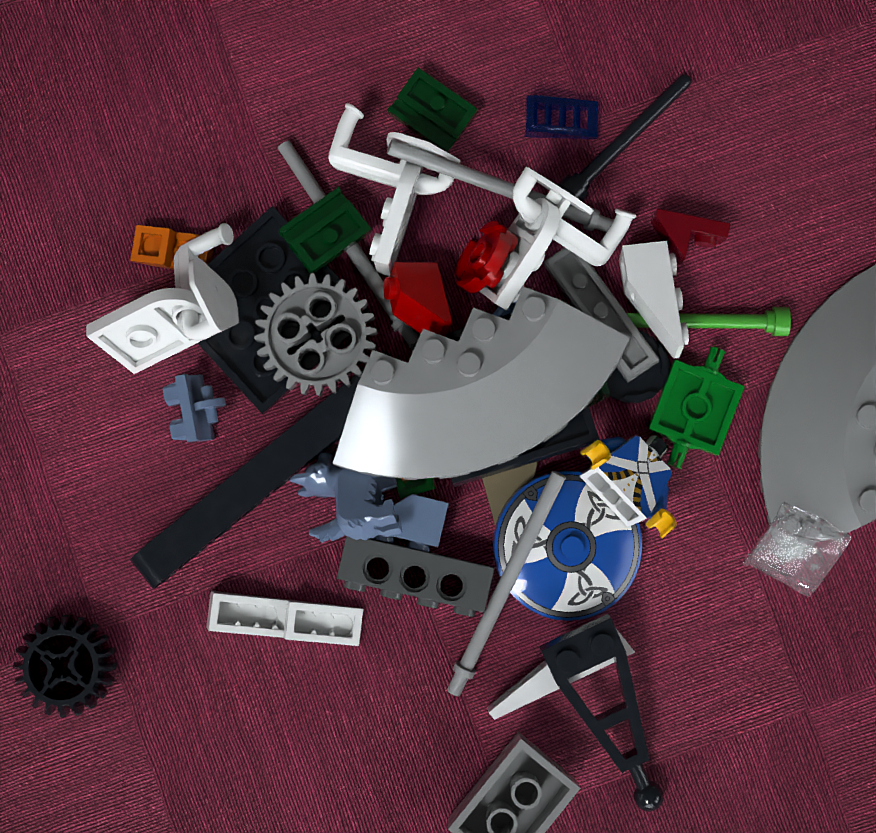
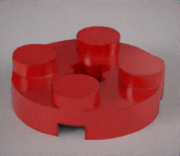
(482, 261)

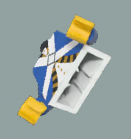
(631, 479)

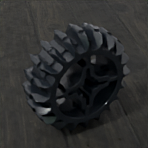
(52, 656)

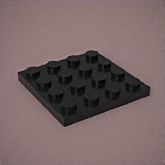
(253, 269)

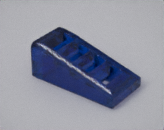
(547, 130)

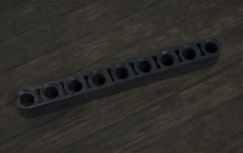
(246, 488)

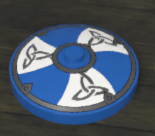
(580, 556)

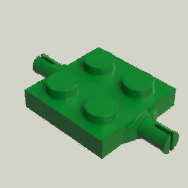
(696, 407)

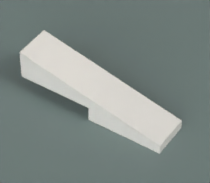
(284, 618)
(538, 684)

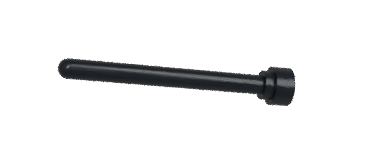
(579, 183)

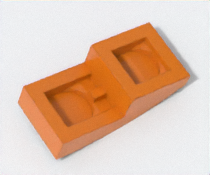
(158, 246)

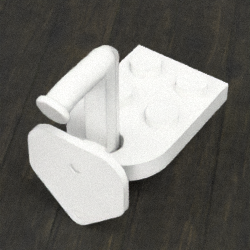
(405, 177)
(540, 224)
(171, 317)

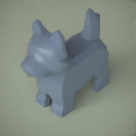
(357, 497)

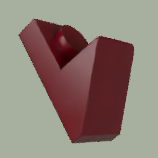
(679, 228)

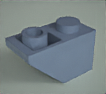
(421, 522)

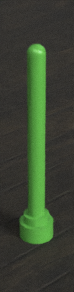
(772, 321)

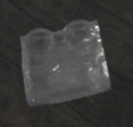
(798, 549)

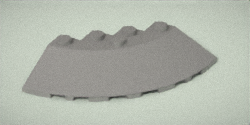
(478, 397)
(822, 413)

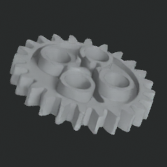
(297, 306)

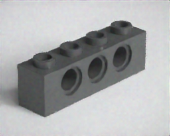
(475, 576)

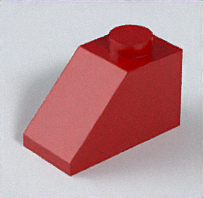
(418, 296)

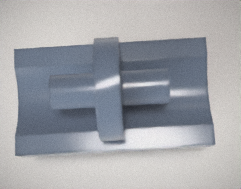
(197, 408)

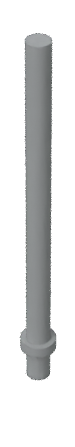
(488, 182)
(355, 252)
(465, 668)

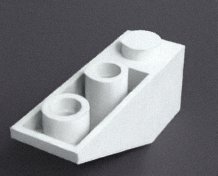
(650, 287)

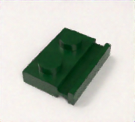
(432, 110)
(324, 231)

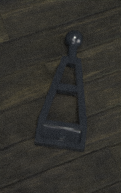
(581, 651)

